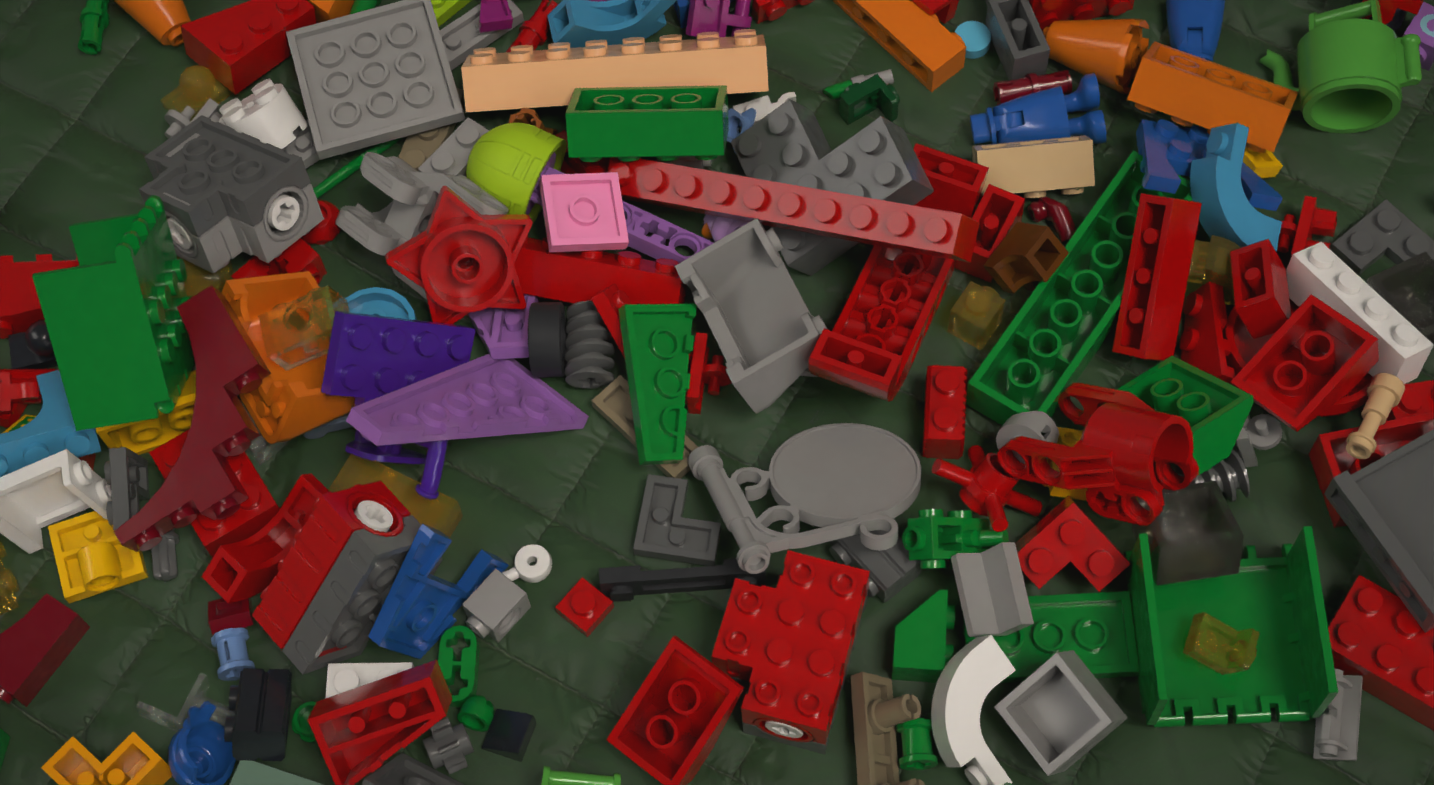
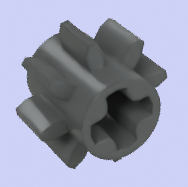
(448, 746)

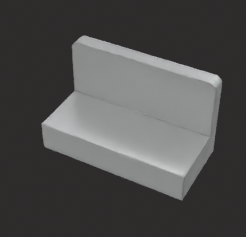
(992, 591)

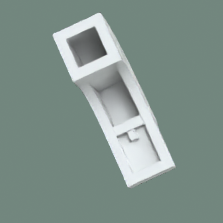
(958, 708)

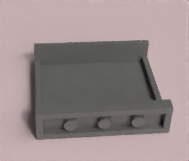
(1393, 520)

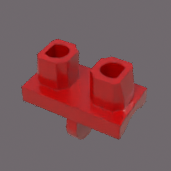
(1311, 221)
(702, 373)

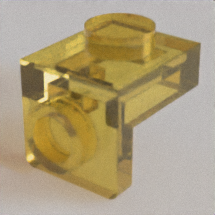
(1220, 645)

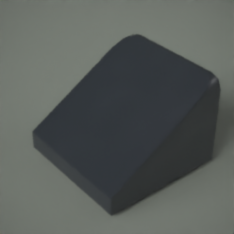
(509, 734)

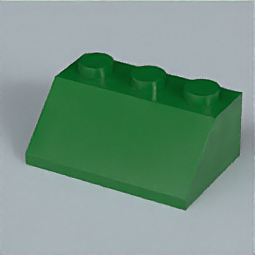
(1208, 404)

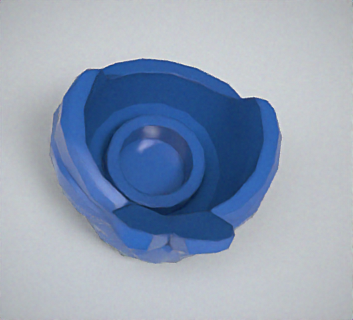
(199, 750)

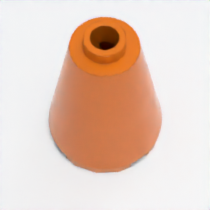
(159, 18)
(1100, 47)

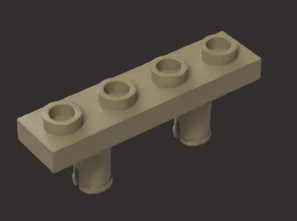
(874, 728)

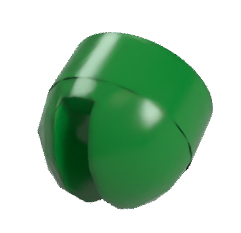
(476, 713)

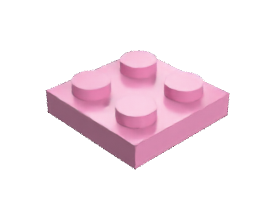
(583, 212)

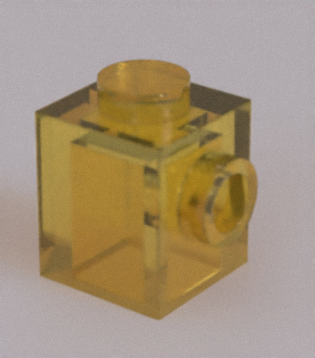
(976, 315)

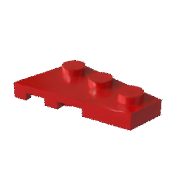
(1203, 336)

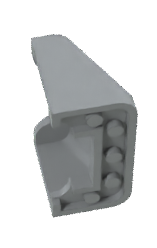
(753, 312)

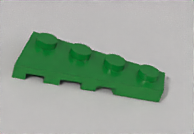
(657, 361)

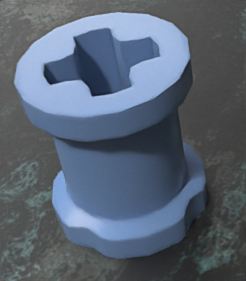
(232, 652)

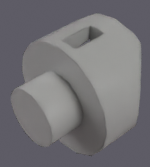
(1028, 425)

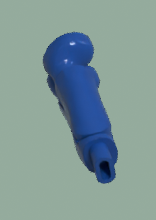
(1195, 25)
(1043, 116)

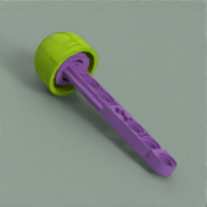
(509, 168)

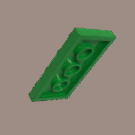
(1089, 623)

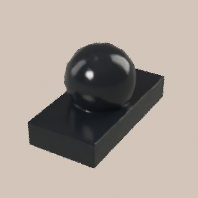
(32, 348)

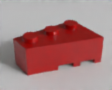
(245, 39)
(377, 720)

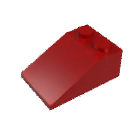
(1308, 364)
(676, 715)

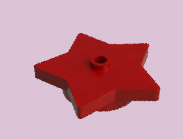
(459, 233)

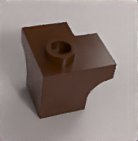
(1025, 257)

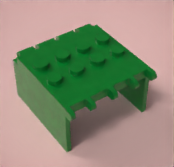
(119, 319)
(1270, 595)

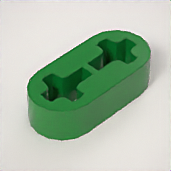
(467, 666)

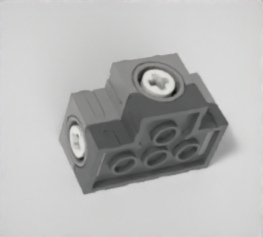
(230, 194)

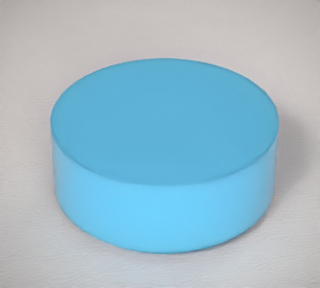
(976, 38)

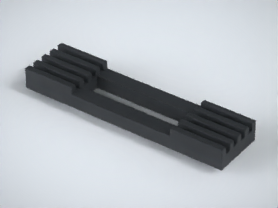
(627, 581)

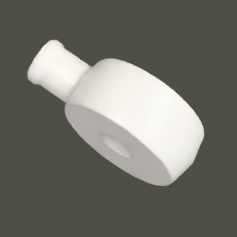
(529, 573)

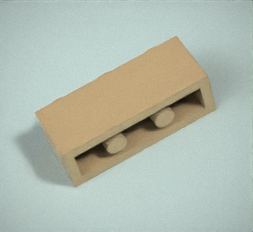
(1038, 165)

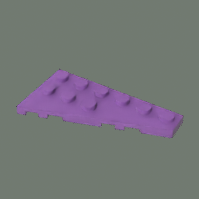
(467, 402)

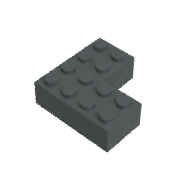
(793, 150)

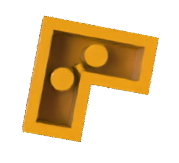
(128, 764)

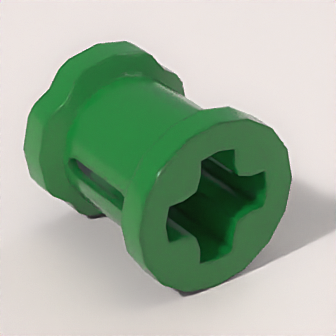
(916, 745)

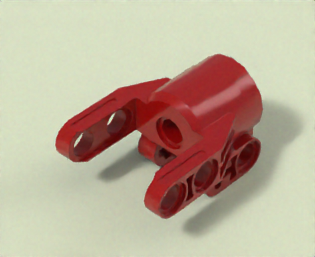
(1119, 456)

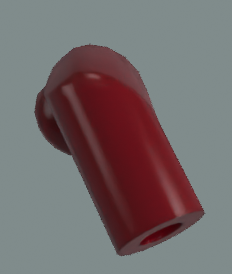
(1056, 213)

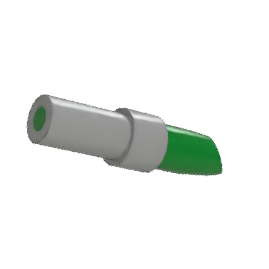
(835, 90)

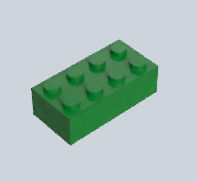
(647, 122)

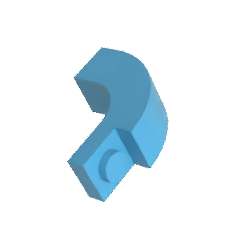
(606, 20)
(1219, 188)

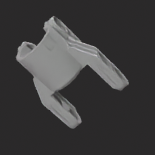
(412, 206)

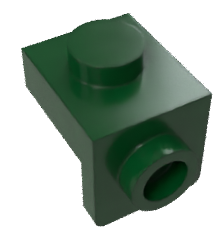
(866, 97)

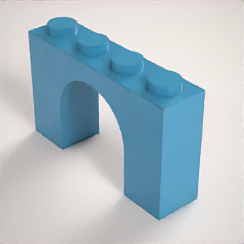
(48, 432)

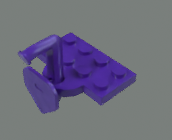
(384, 354)

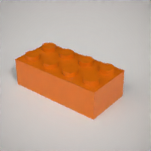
(1211, 95)

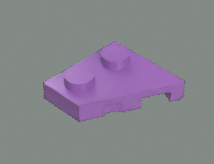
(504, 330)

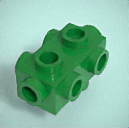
(936, 538)

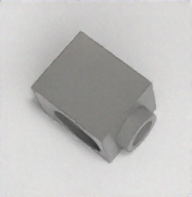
(495, 606)

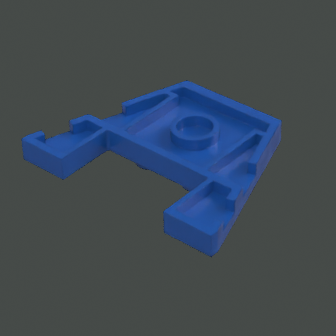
(1170, 151)
(421, 604)

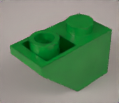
(921, 641)

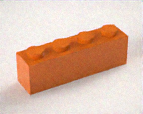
(910, 37)

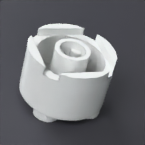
(265, 114)

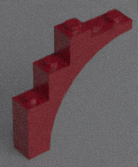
(219, 426)
(36, 648)

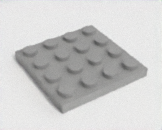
(374, 77)

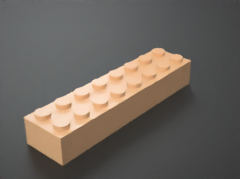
(550, 76)

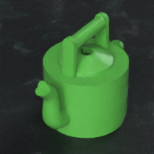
(1349, 69)

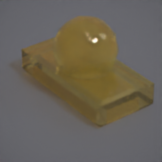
(194, 90)

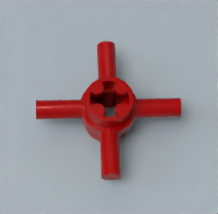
(987, 487)

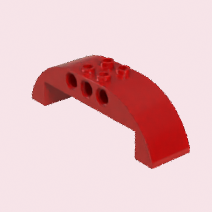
(897, 293)

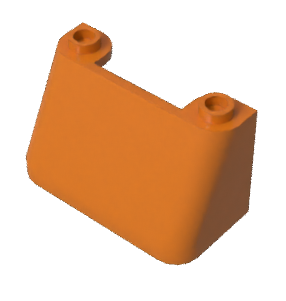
(286, 400)

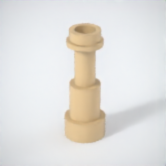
(1383, 394)

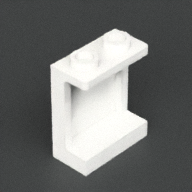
(47, 494)

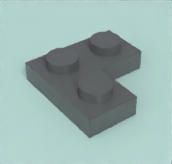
(1381, 233)
(129, 484)
(665, 532)

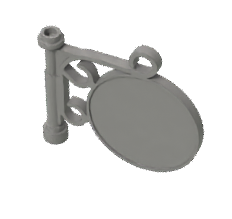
(827, 476)

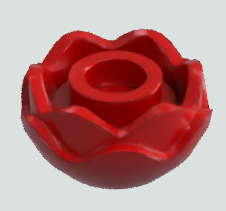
(327, 228)

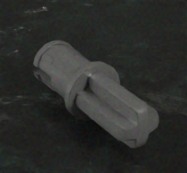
(165, 557)

